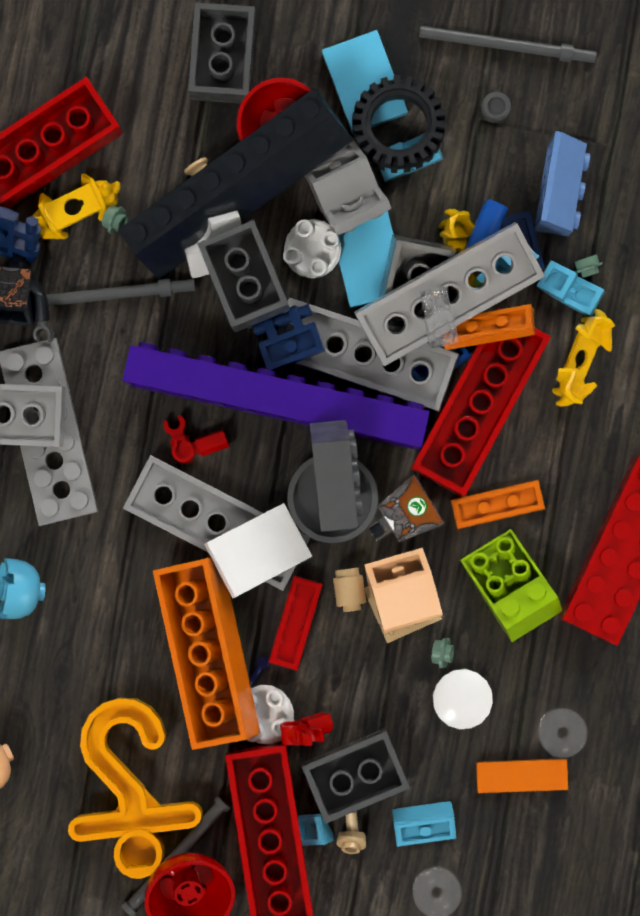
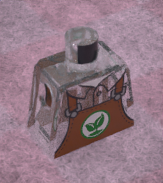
(406, 513)

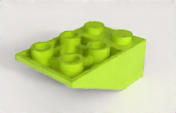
(512, 585)

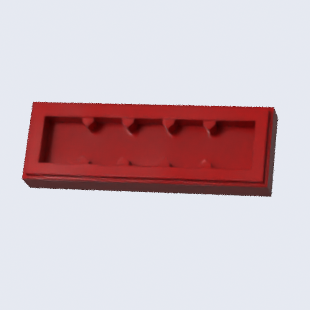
(295, 623)

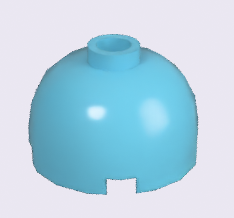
(19, 589)

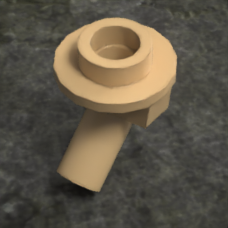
(351, 840)

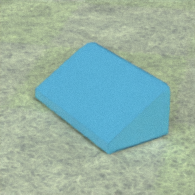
(424, 823)

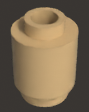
(349, 589)

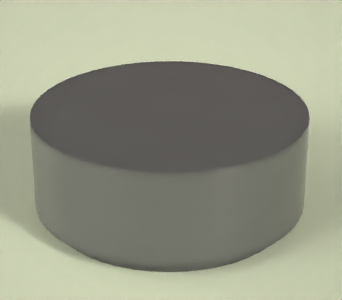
(495, 107)

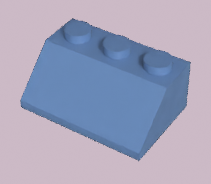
(561, 185)

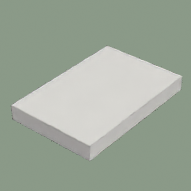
(258, 550)

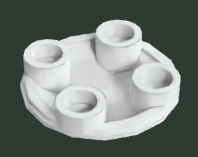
(312, 248)
(462, 699)
(272, 709)

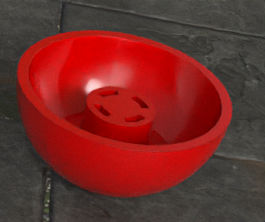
(266, 102)
(189, 887)

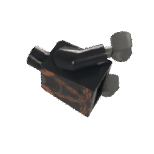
(23, 298)

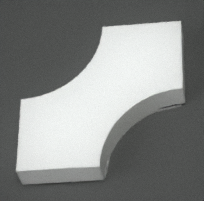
(216, 226)

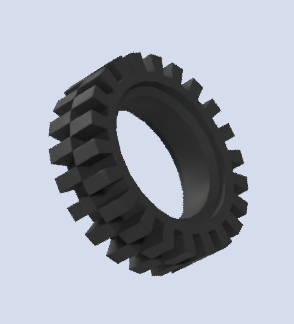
(398, 90)

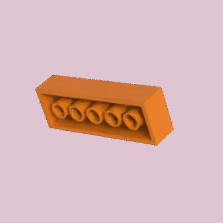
(206, 654)

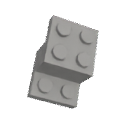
(347, 190)

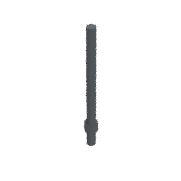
(565, 52)
(164, 288)

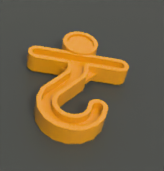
(138, 812)

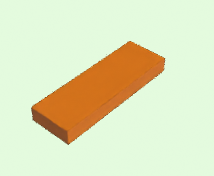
(495, 326)
(497, 504)
(521, 775)

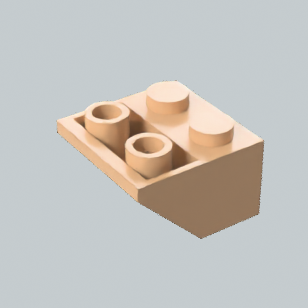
(403, 590)

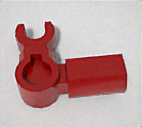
(185, 451)
(306, 729)

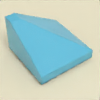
(314, 830)

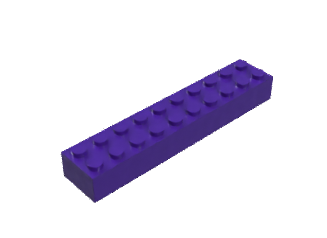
(274, 397)

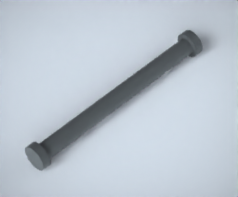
(184, 846)

